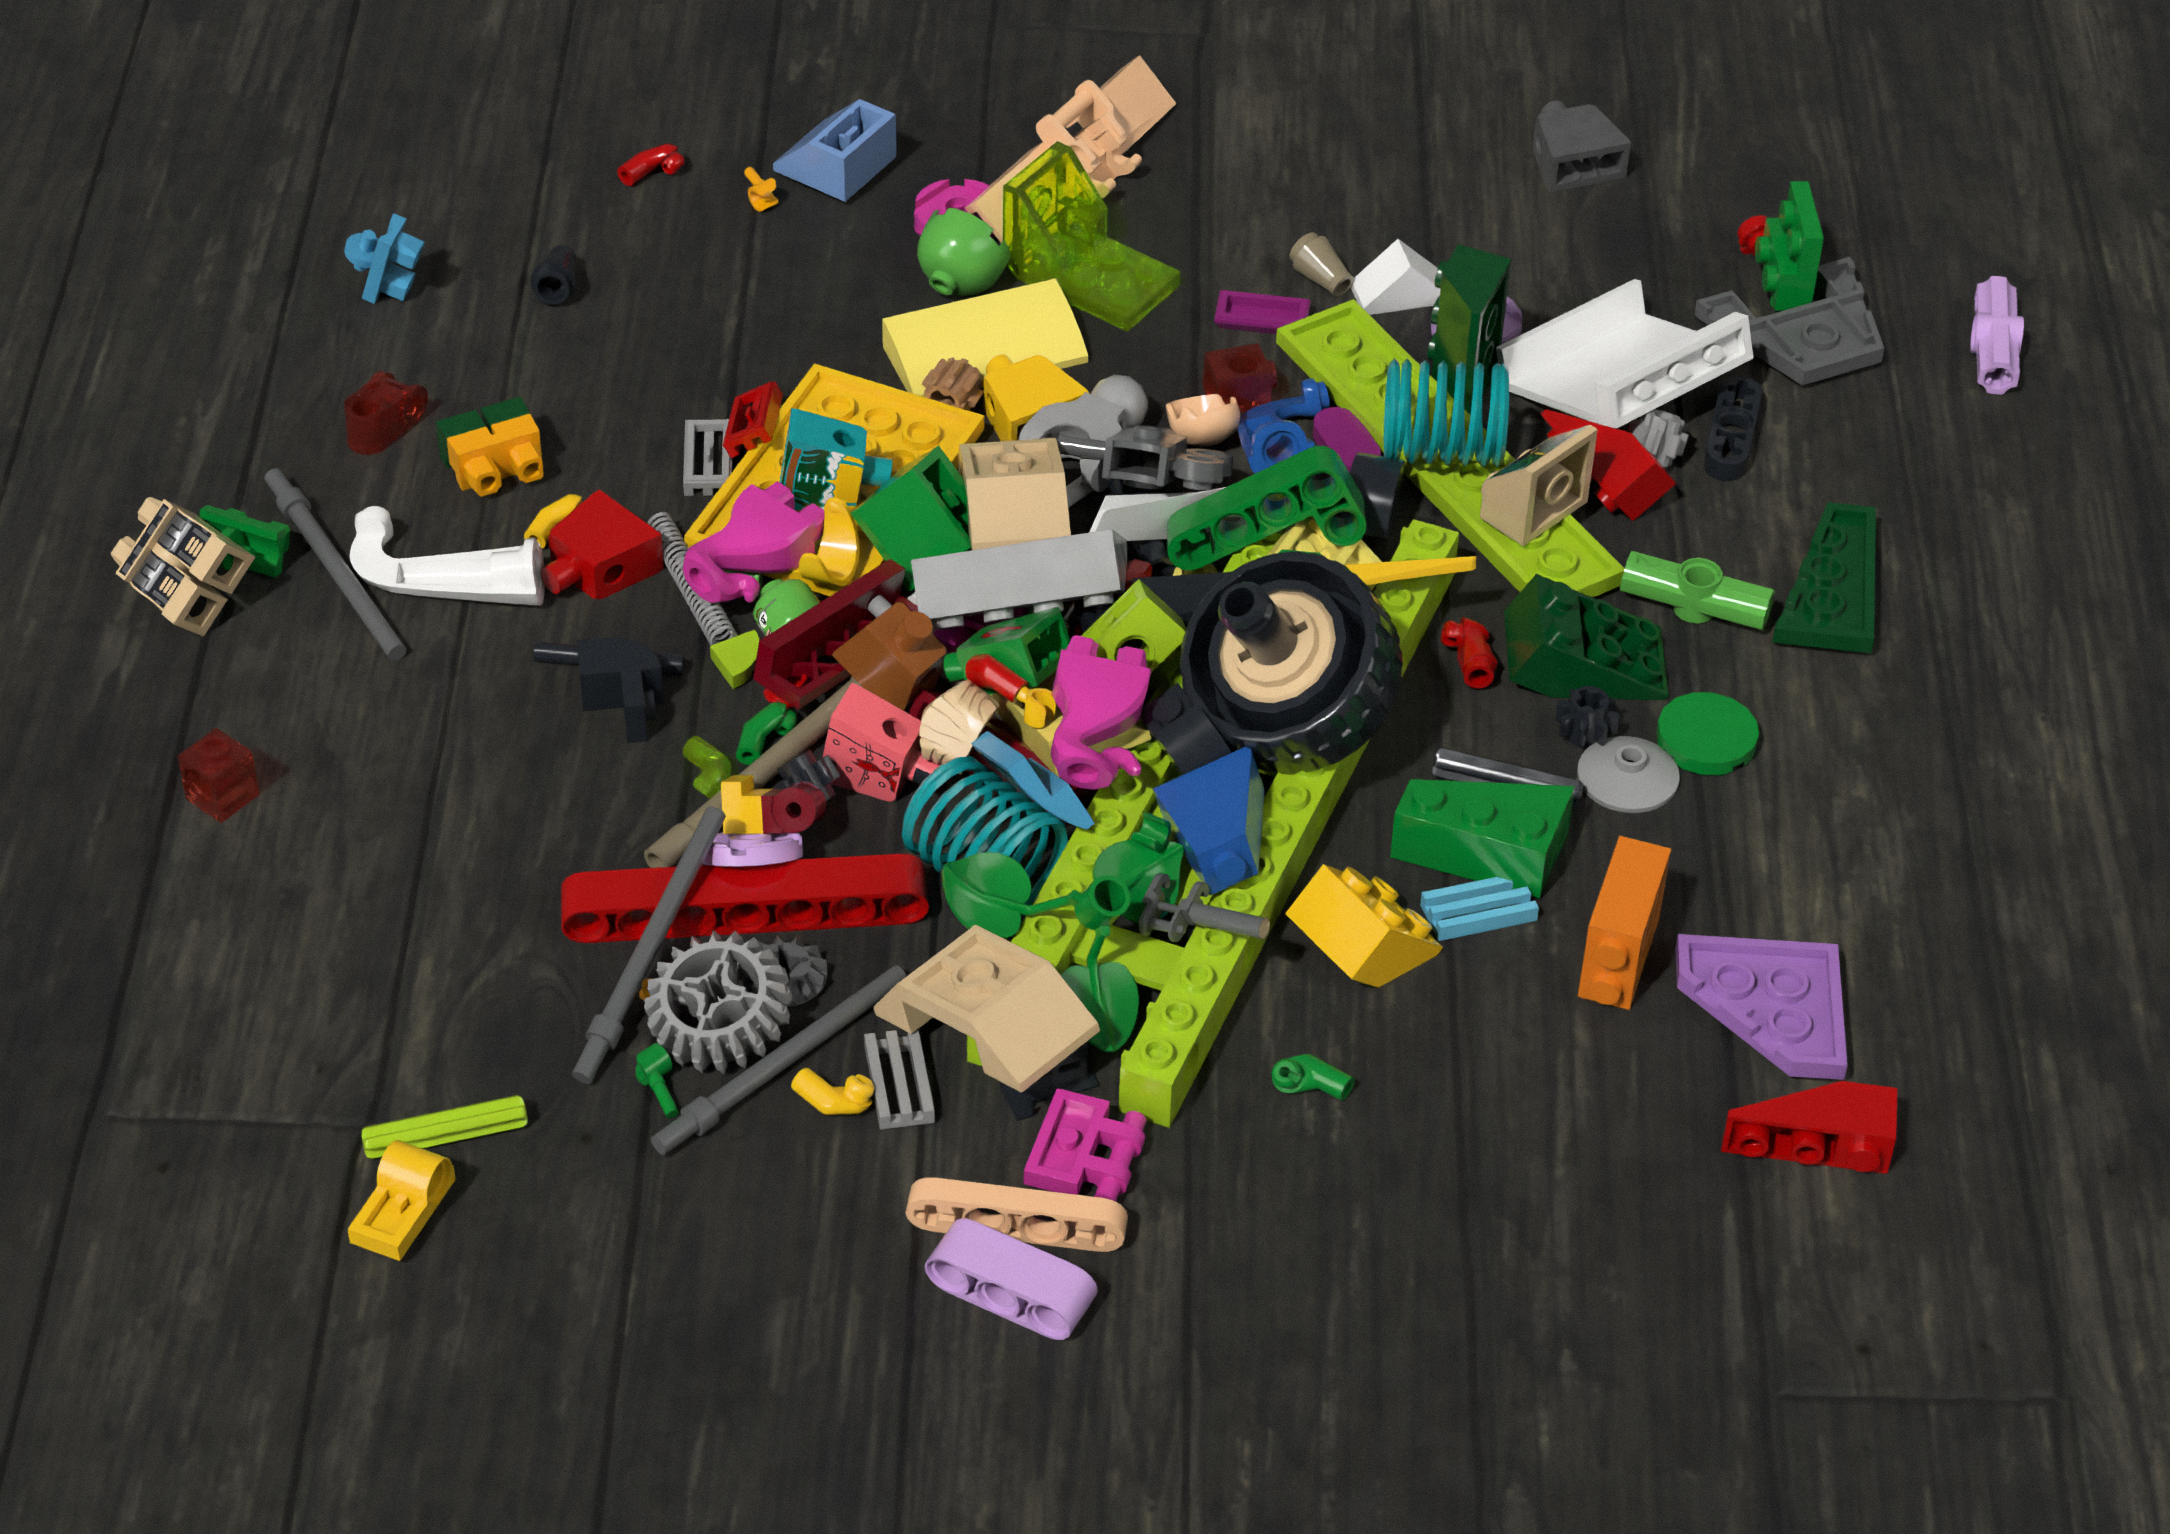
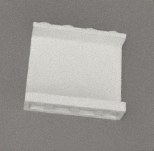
(1618, 362)

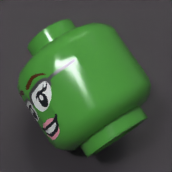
(781, 603)

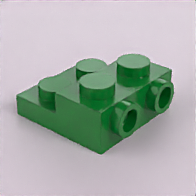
(1791, 250)

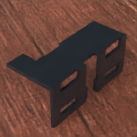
(1073, 1079)

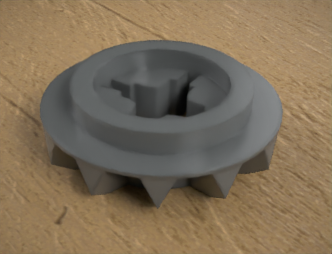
(806, 965)

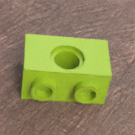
(1139, 616)

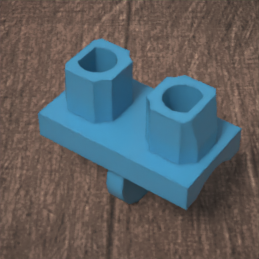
(380, 254)

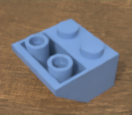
(843, 150)

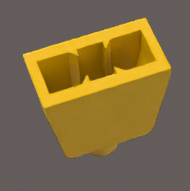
(1021, 389)

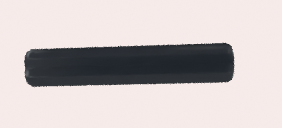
(1468, 767)

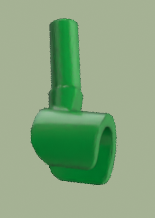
(1153, 833)
(651, 1066)

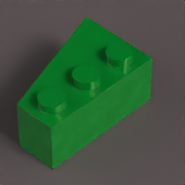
(1483, 829)

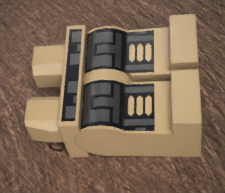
(178, 563)

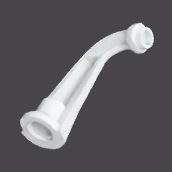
(483, 575)

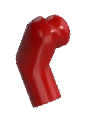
(648, 160)

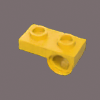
(406, 1195)

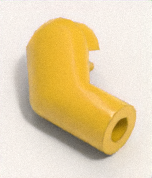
(550, 517)
(830, 1100)

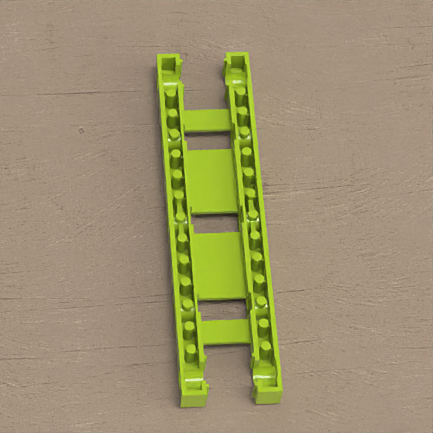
(1207, 975)

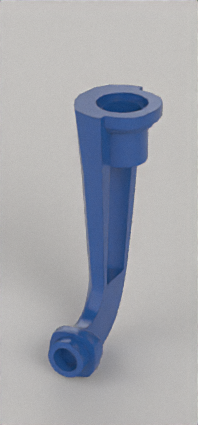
(1271, 438)

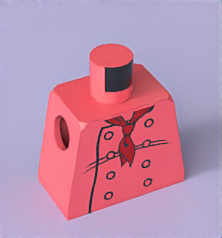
(875, 746)

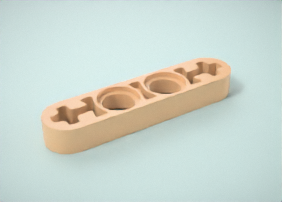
(1080, 1224)

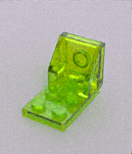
(1060, 233)

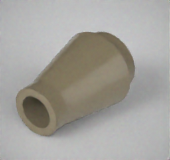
(1319, 262)

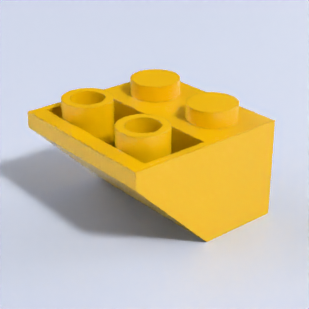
(1362, 926)

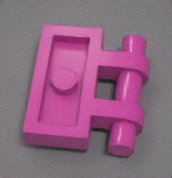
(1068, 1142)

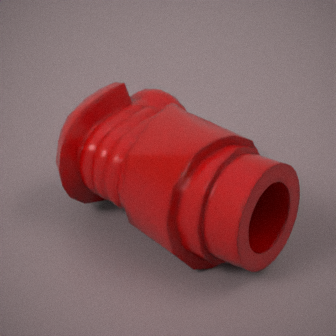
(1473, 652)

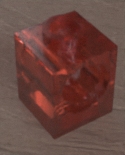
(1240, 374)
(218, 775)

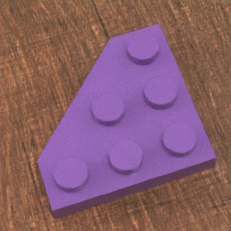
(1773, 996)

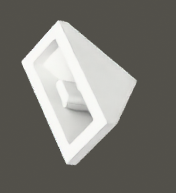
(1396, 281)

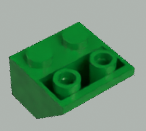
(917, 513)

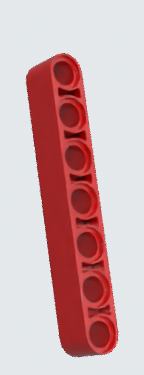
(749, 898)

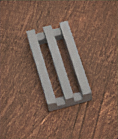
(707, 480)
(894, 1046)

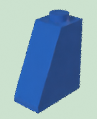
(1217, 818)

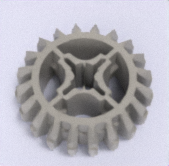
(728, 1016)

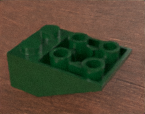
(1574, 641)

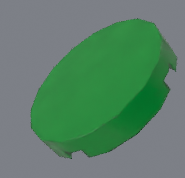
(1707, 733)

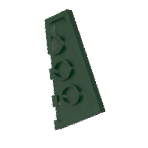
(1835, 584)

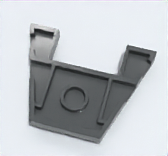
(1815, 337)

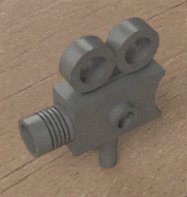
(1130, 458)

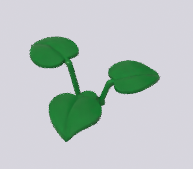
(992, 892)

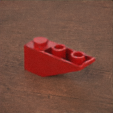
(1621, 466)
(1826, 1126)

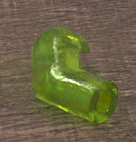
(712, 762)

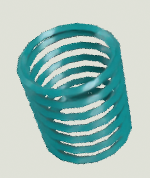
(1398, 416)
(970, 822)

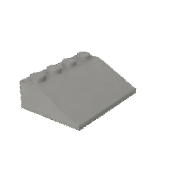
(1021, 576)

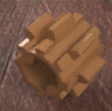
(954, 383)

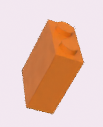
(1624, 922)

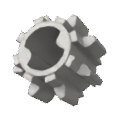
(1660, 434)

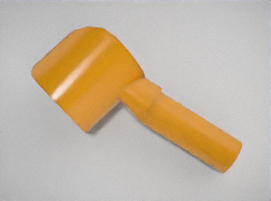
(761, 192)

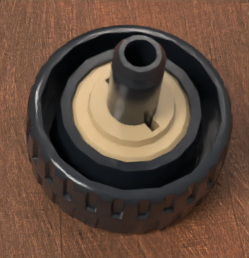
(1292, 661)

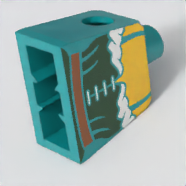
(828, 460)

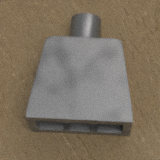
(1578, 147)

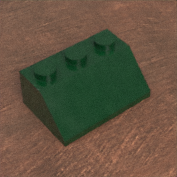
(1469, 315)

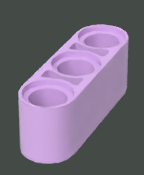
(1011, 1279)

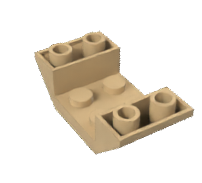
(1014, 492)
(1000, 997)

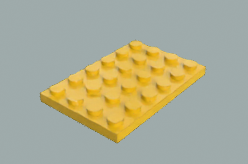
(897, 428)

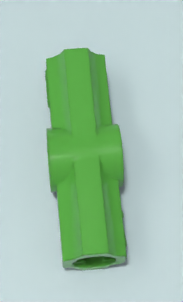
(1697, 590)

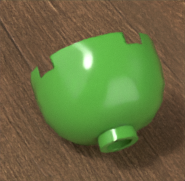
(960, 253)

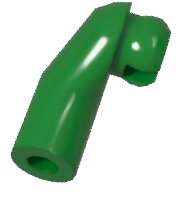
(756, 729)
(1311, 1073)

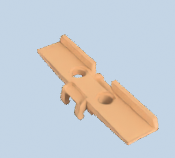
(1111, 123)

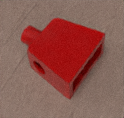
(601, 549)

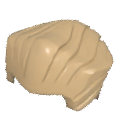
(955, 722)

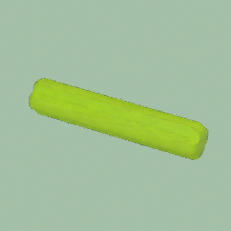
(447, 1125)

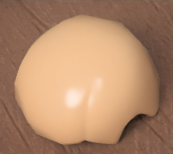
(1203, 419)

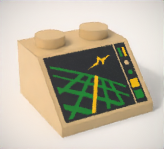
(1540, 485)

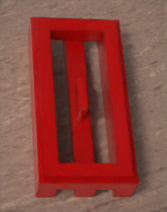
(760, 418)

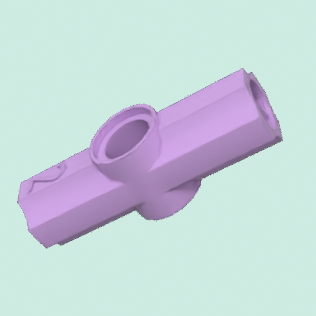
(1997, 335)

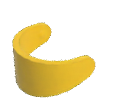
(838, 549)

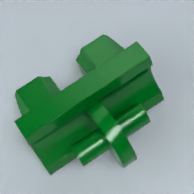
(257, 537)

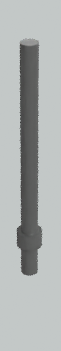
(296, 509)
(606, 1027)
(704, 1112)

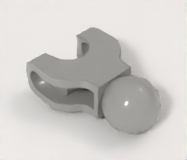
(1110, 408)

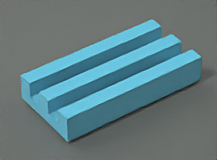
(1476, 900)

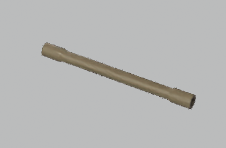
(672, 845)

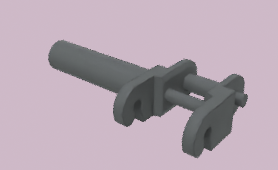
(1193, 912)

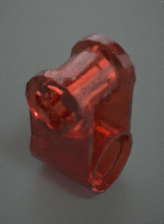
(382, 412)

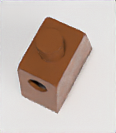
(894, 656)

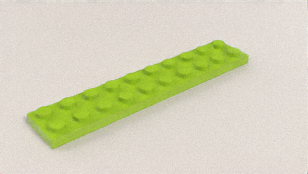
(1352, 359)

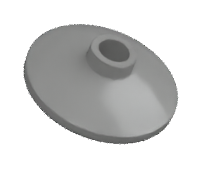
(1628, 774)

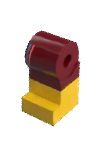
(769, 809)

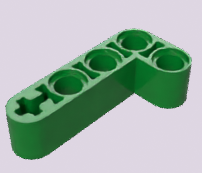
(1201, 535)

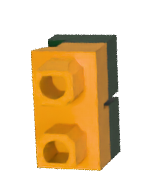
(491, 447)

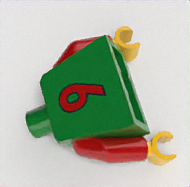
(1012, 659)

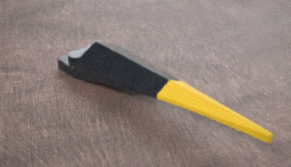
(1186, 592)

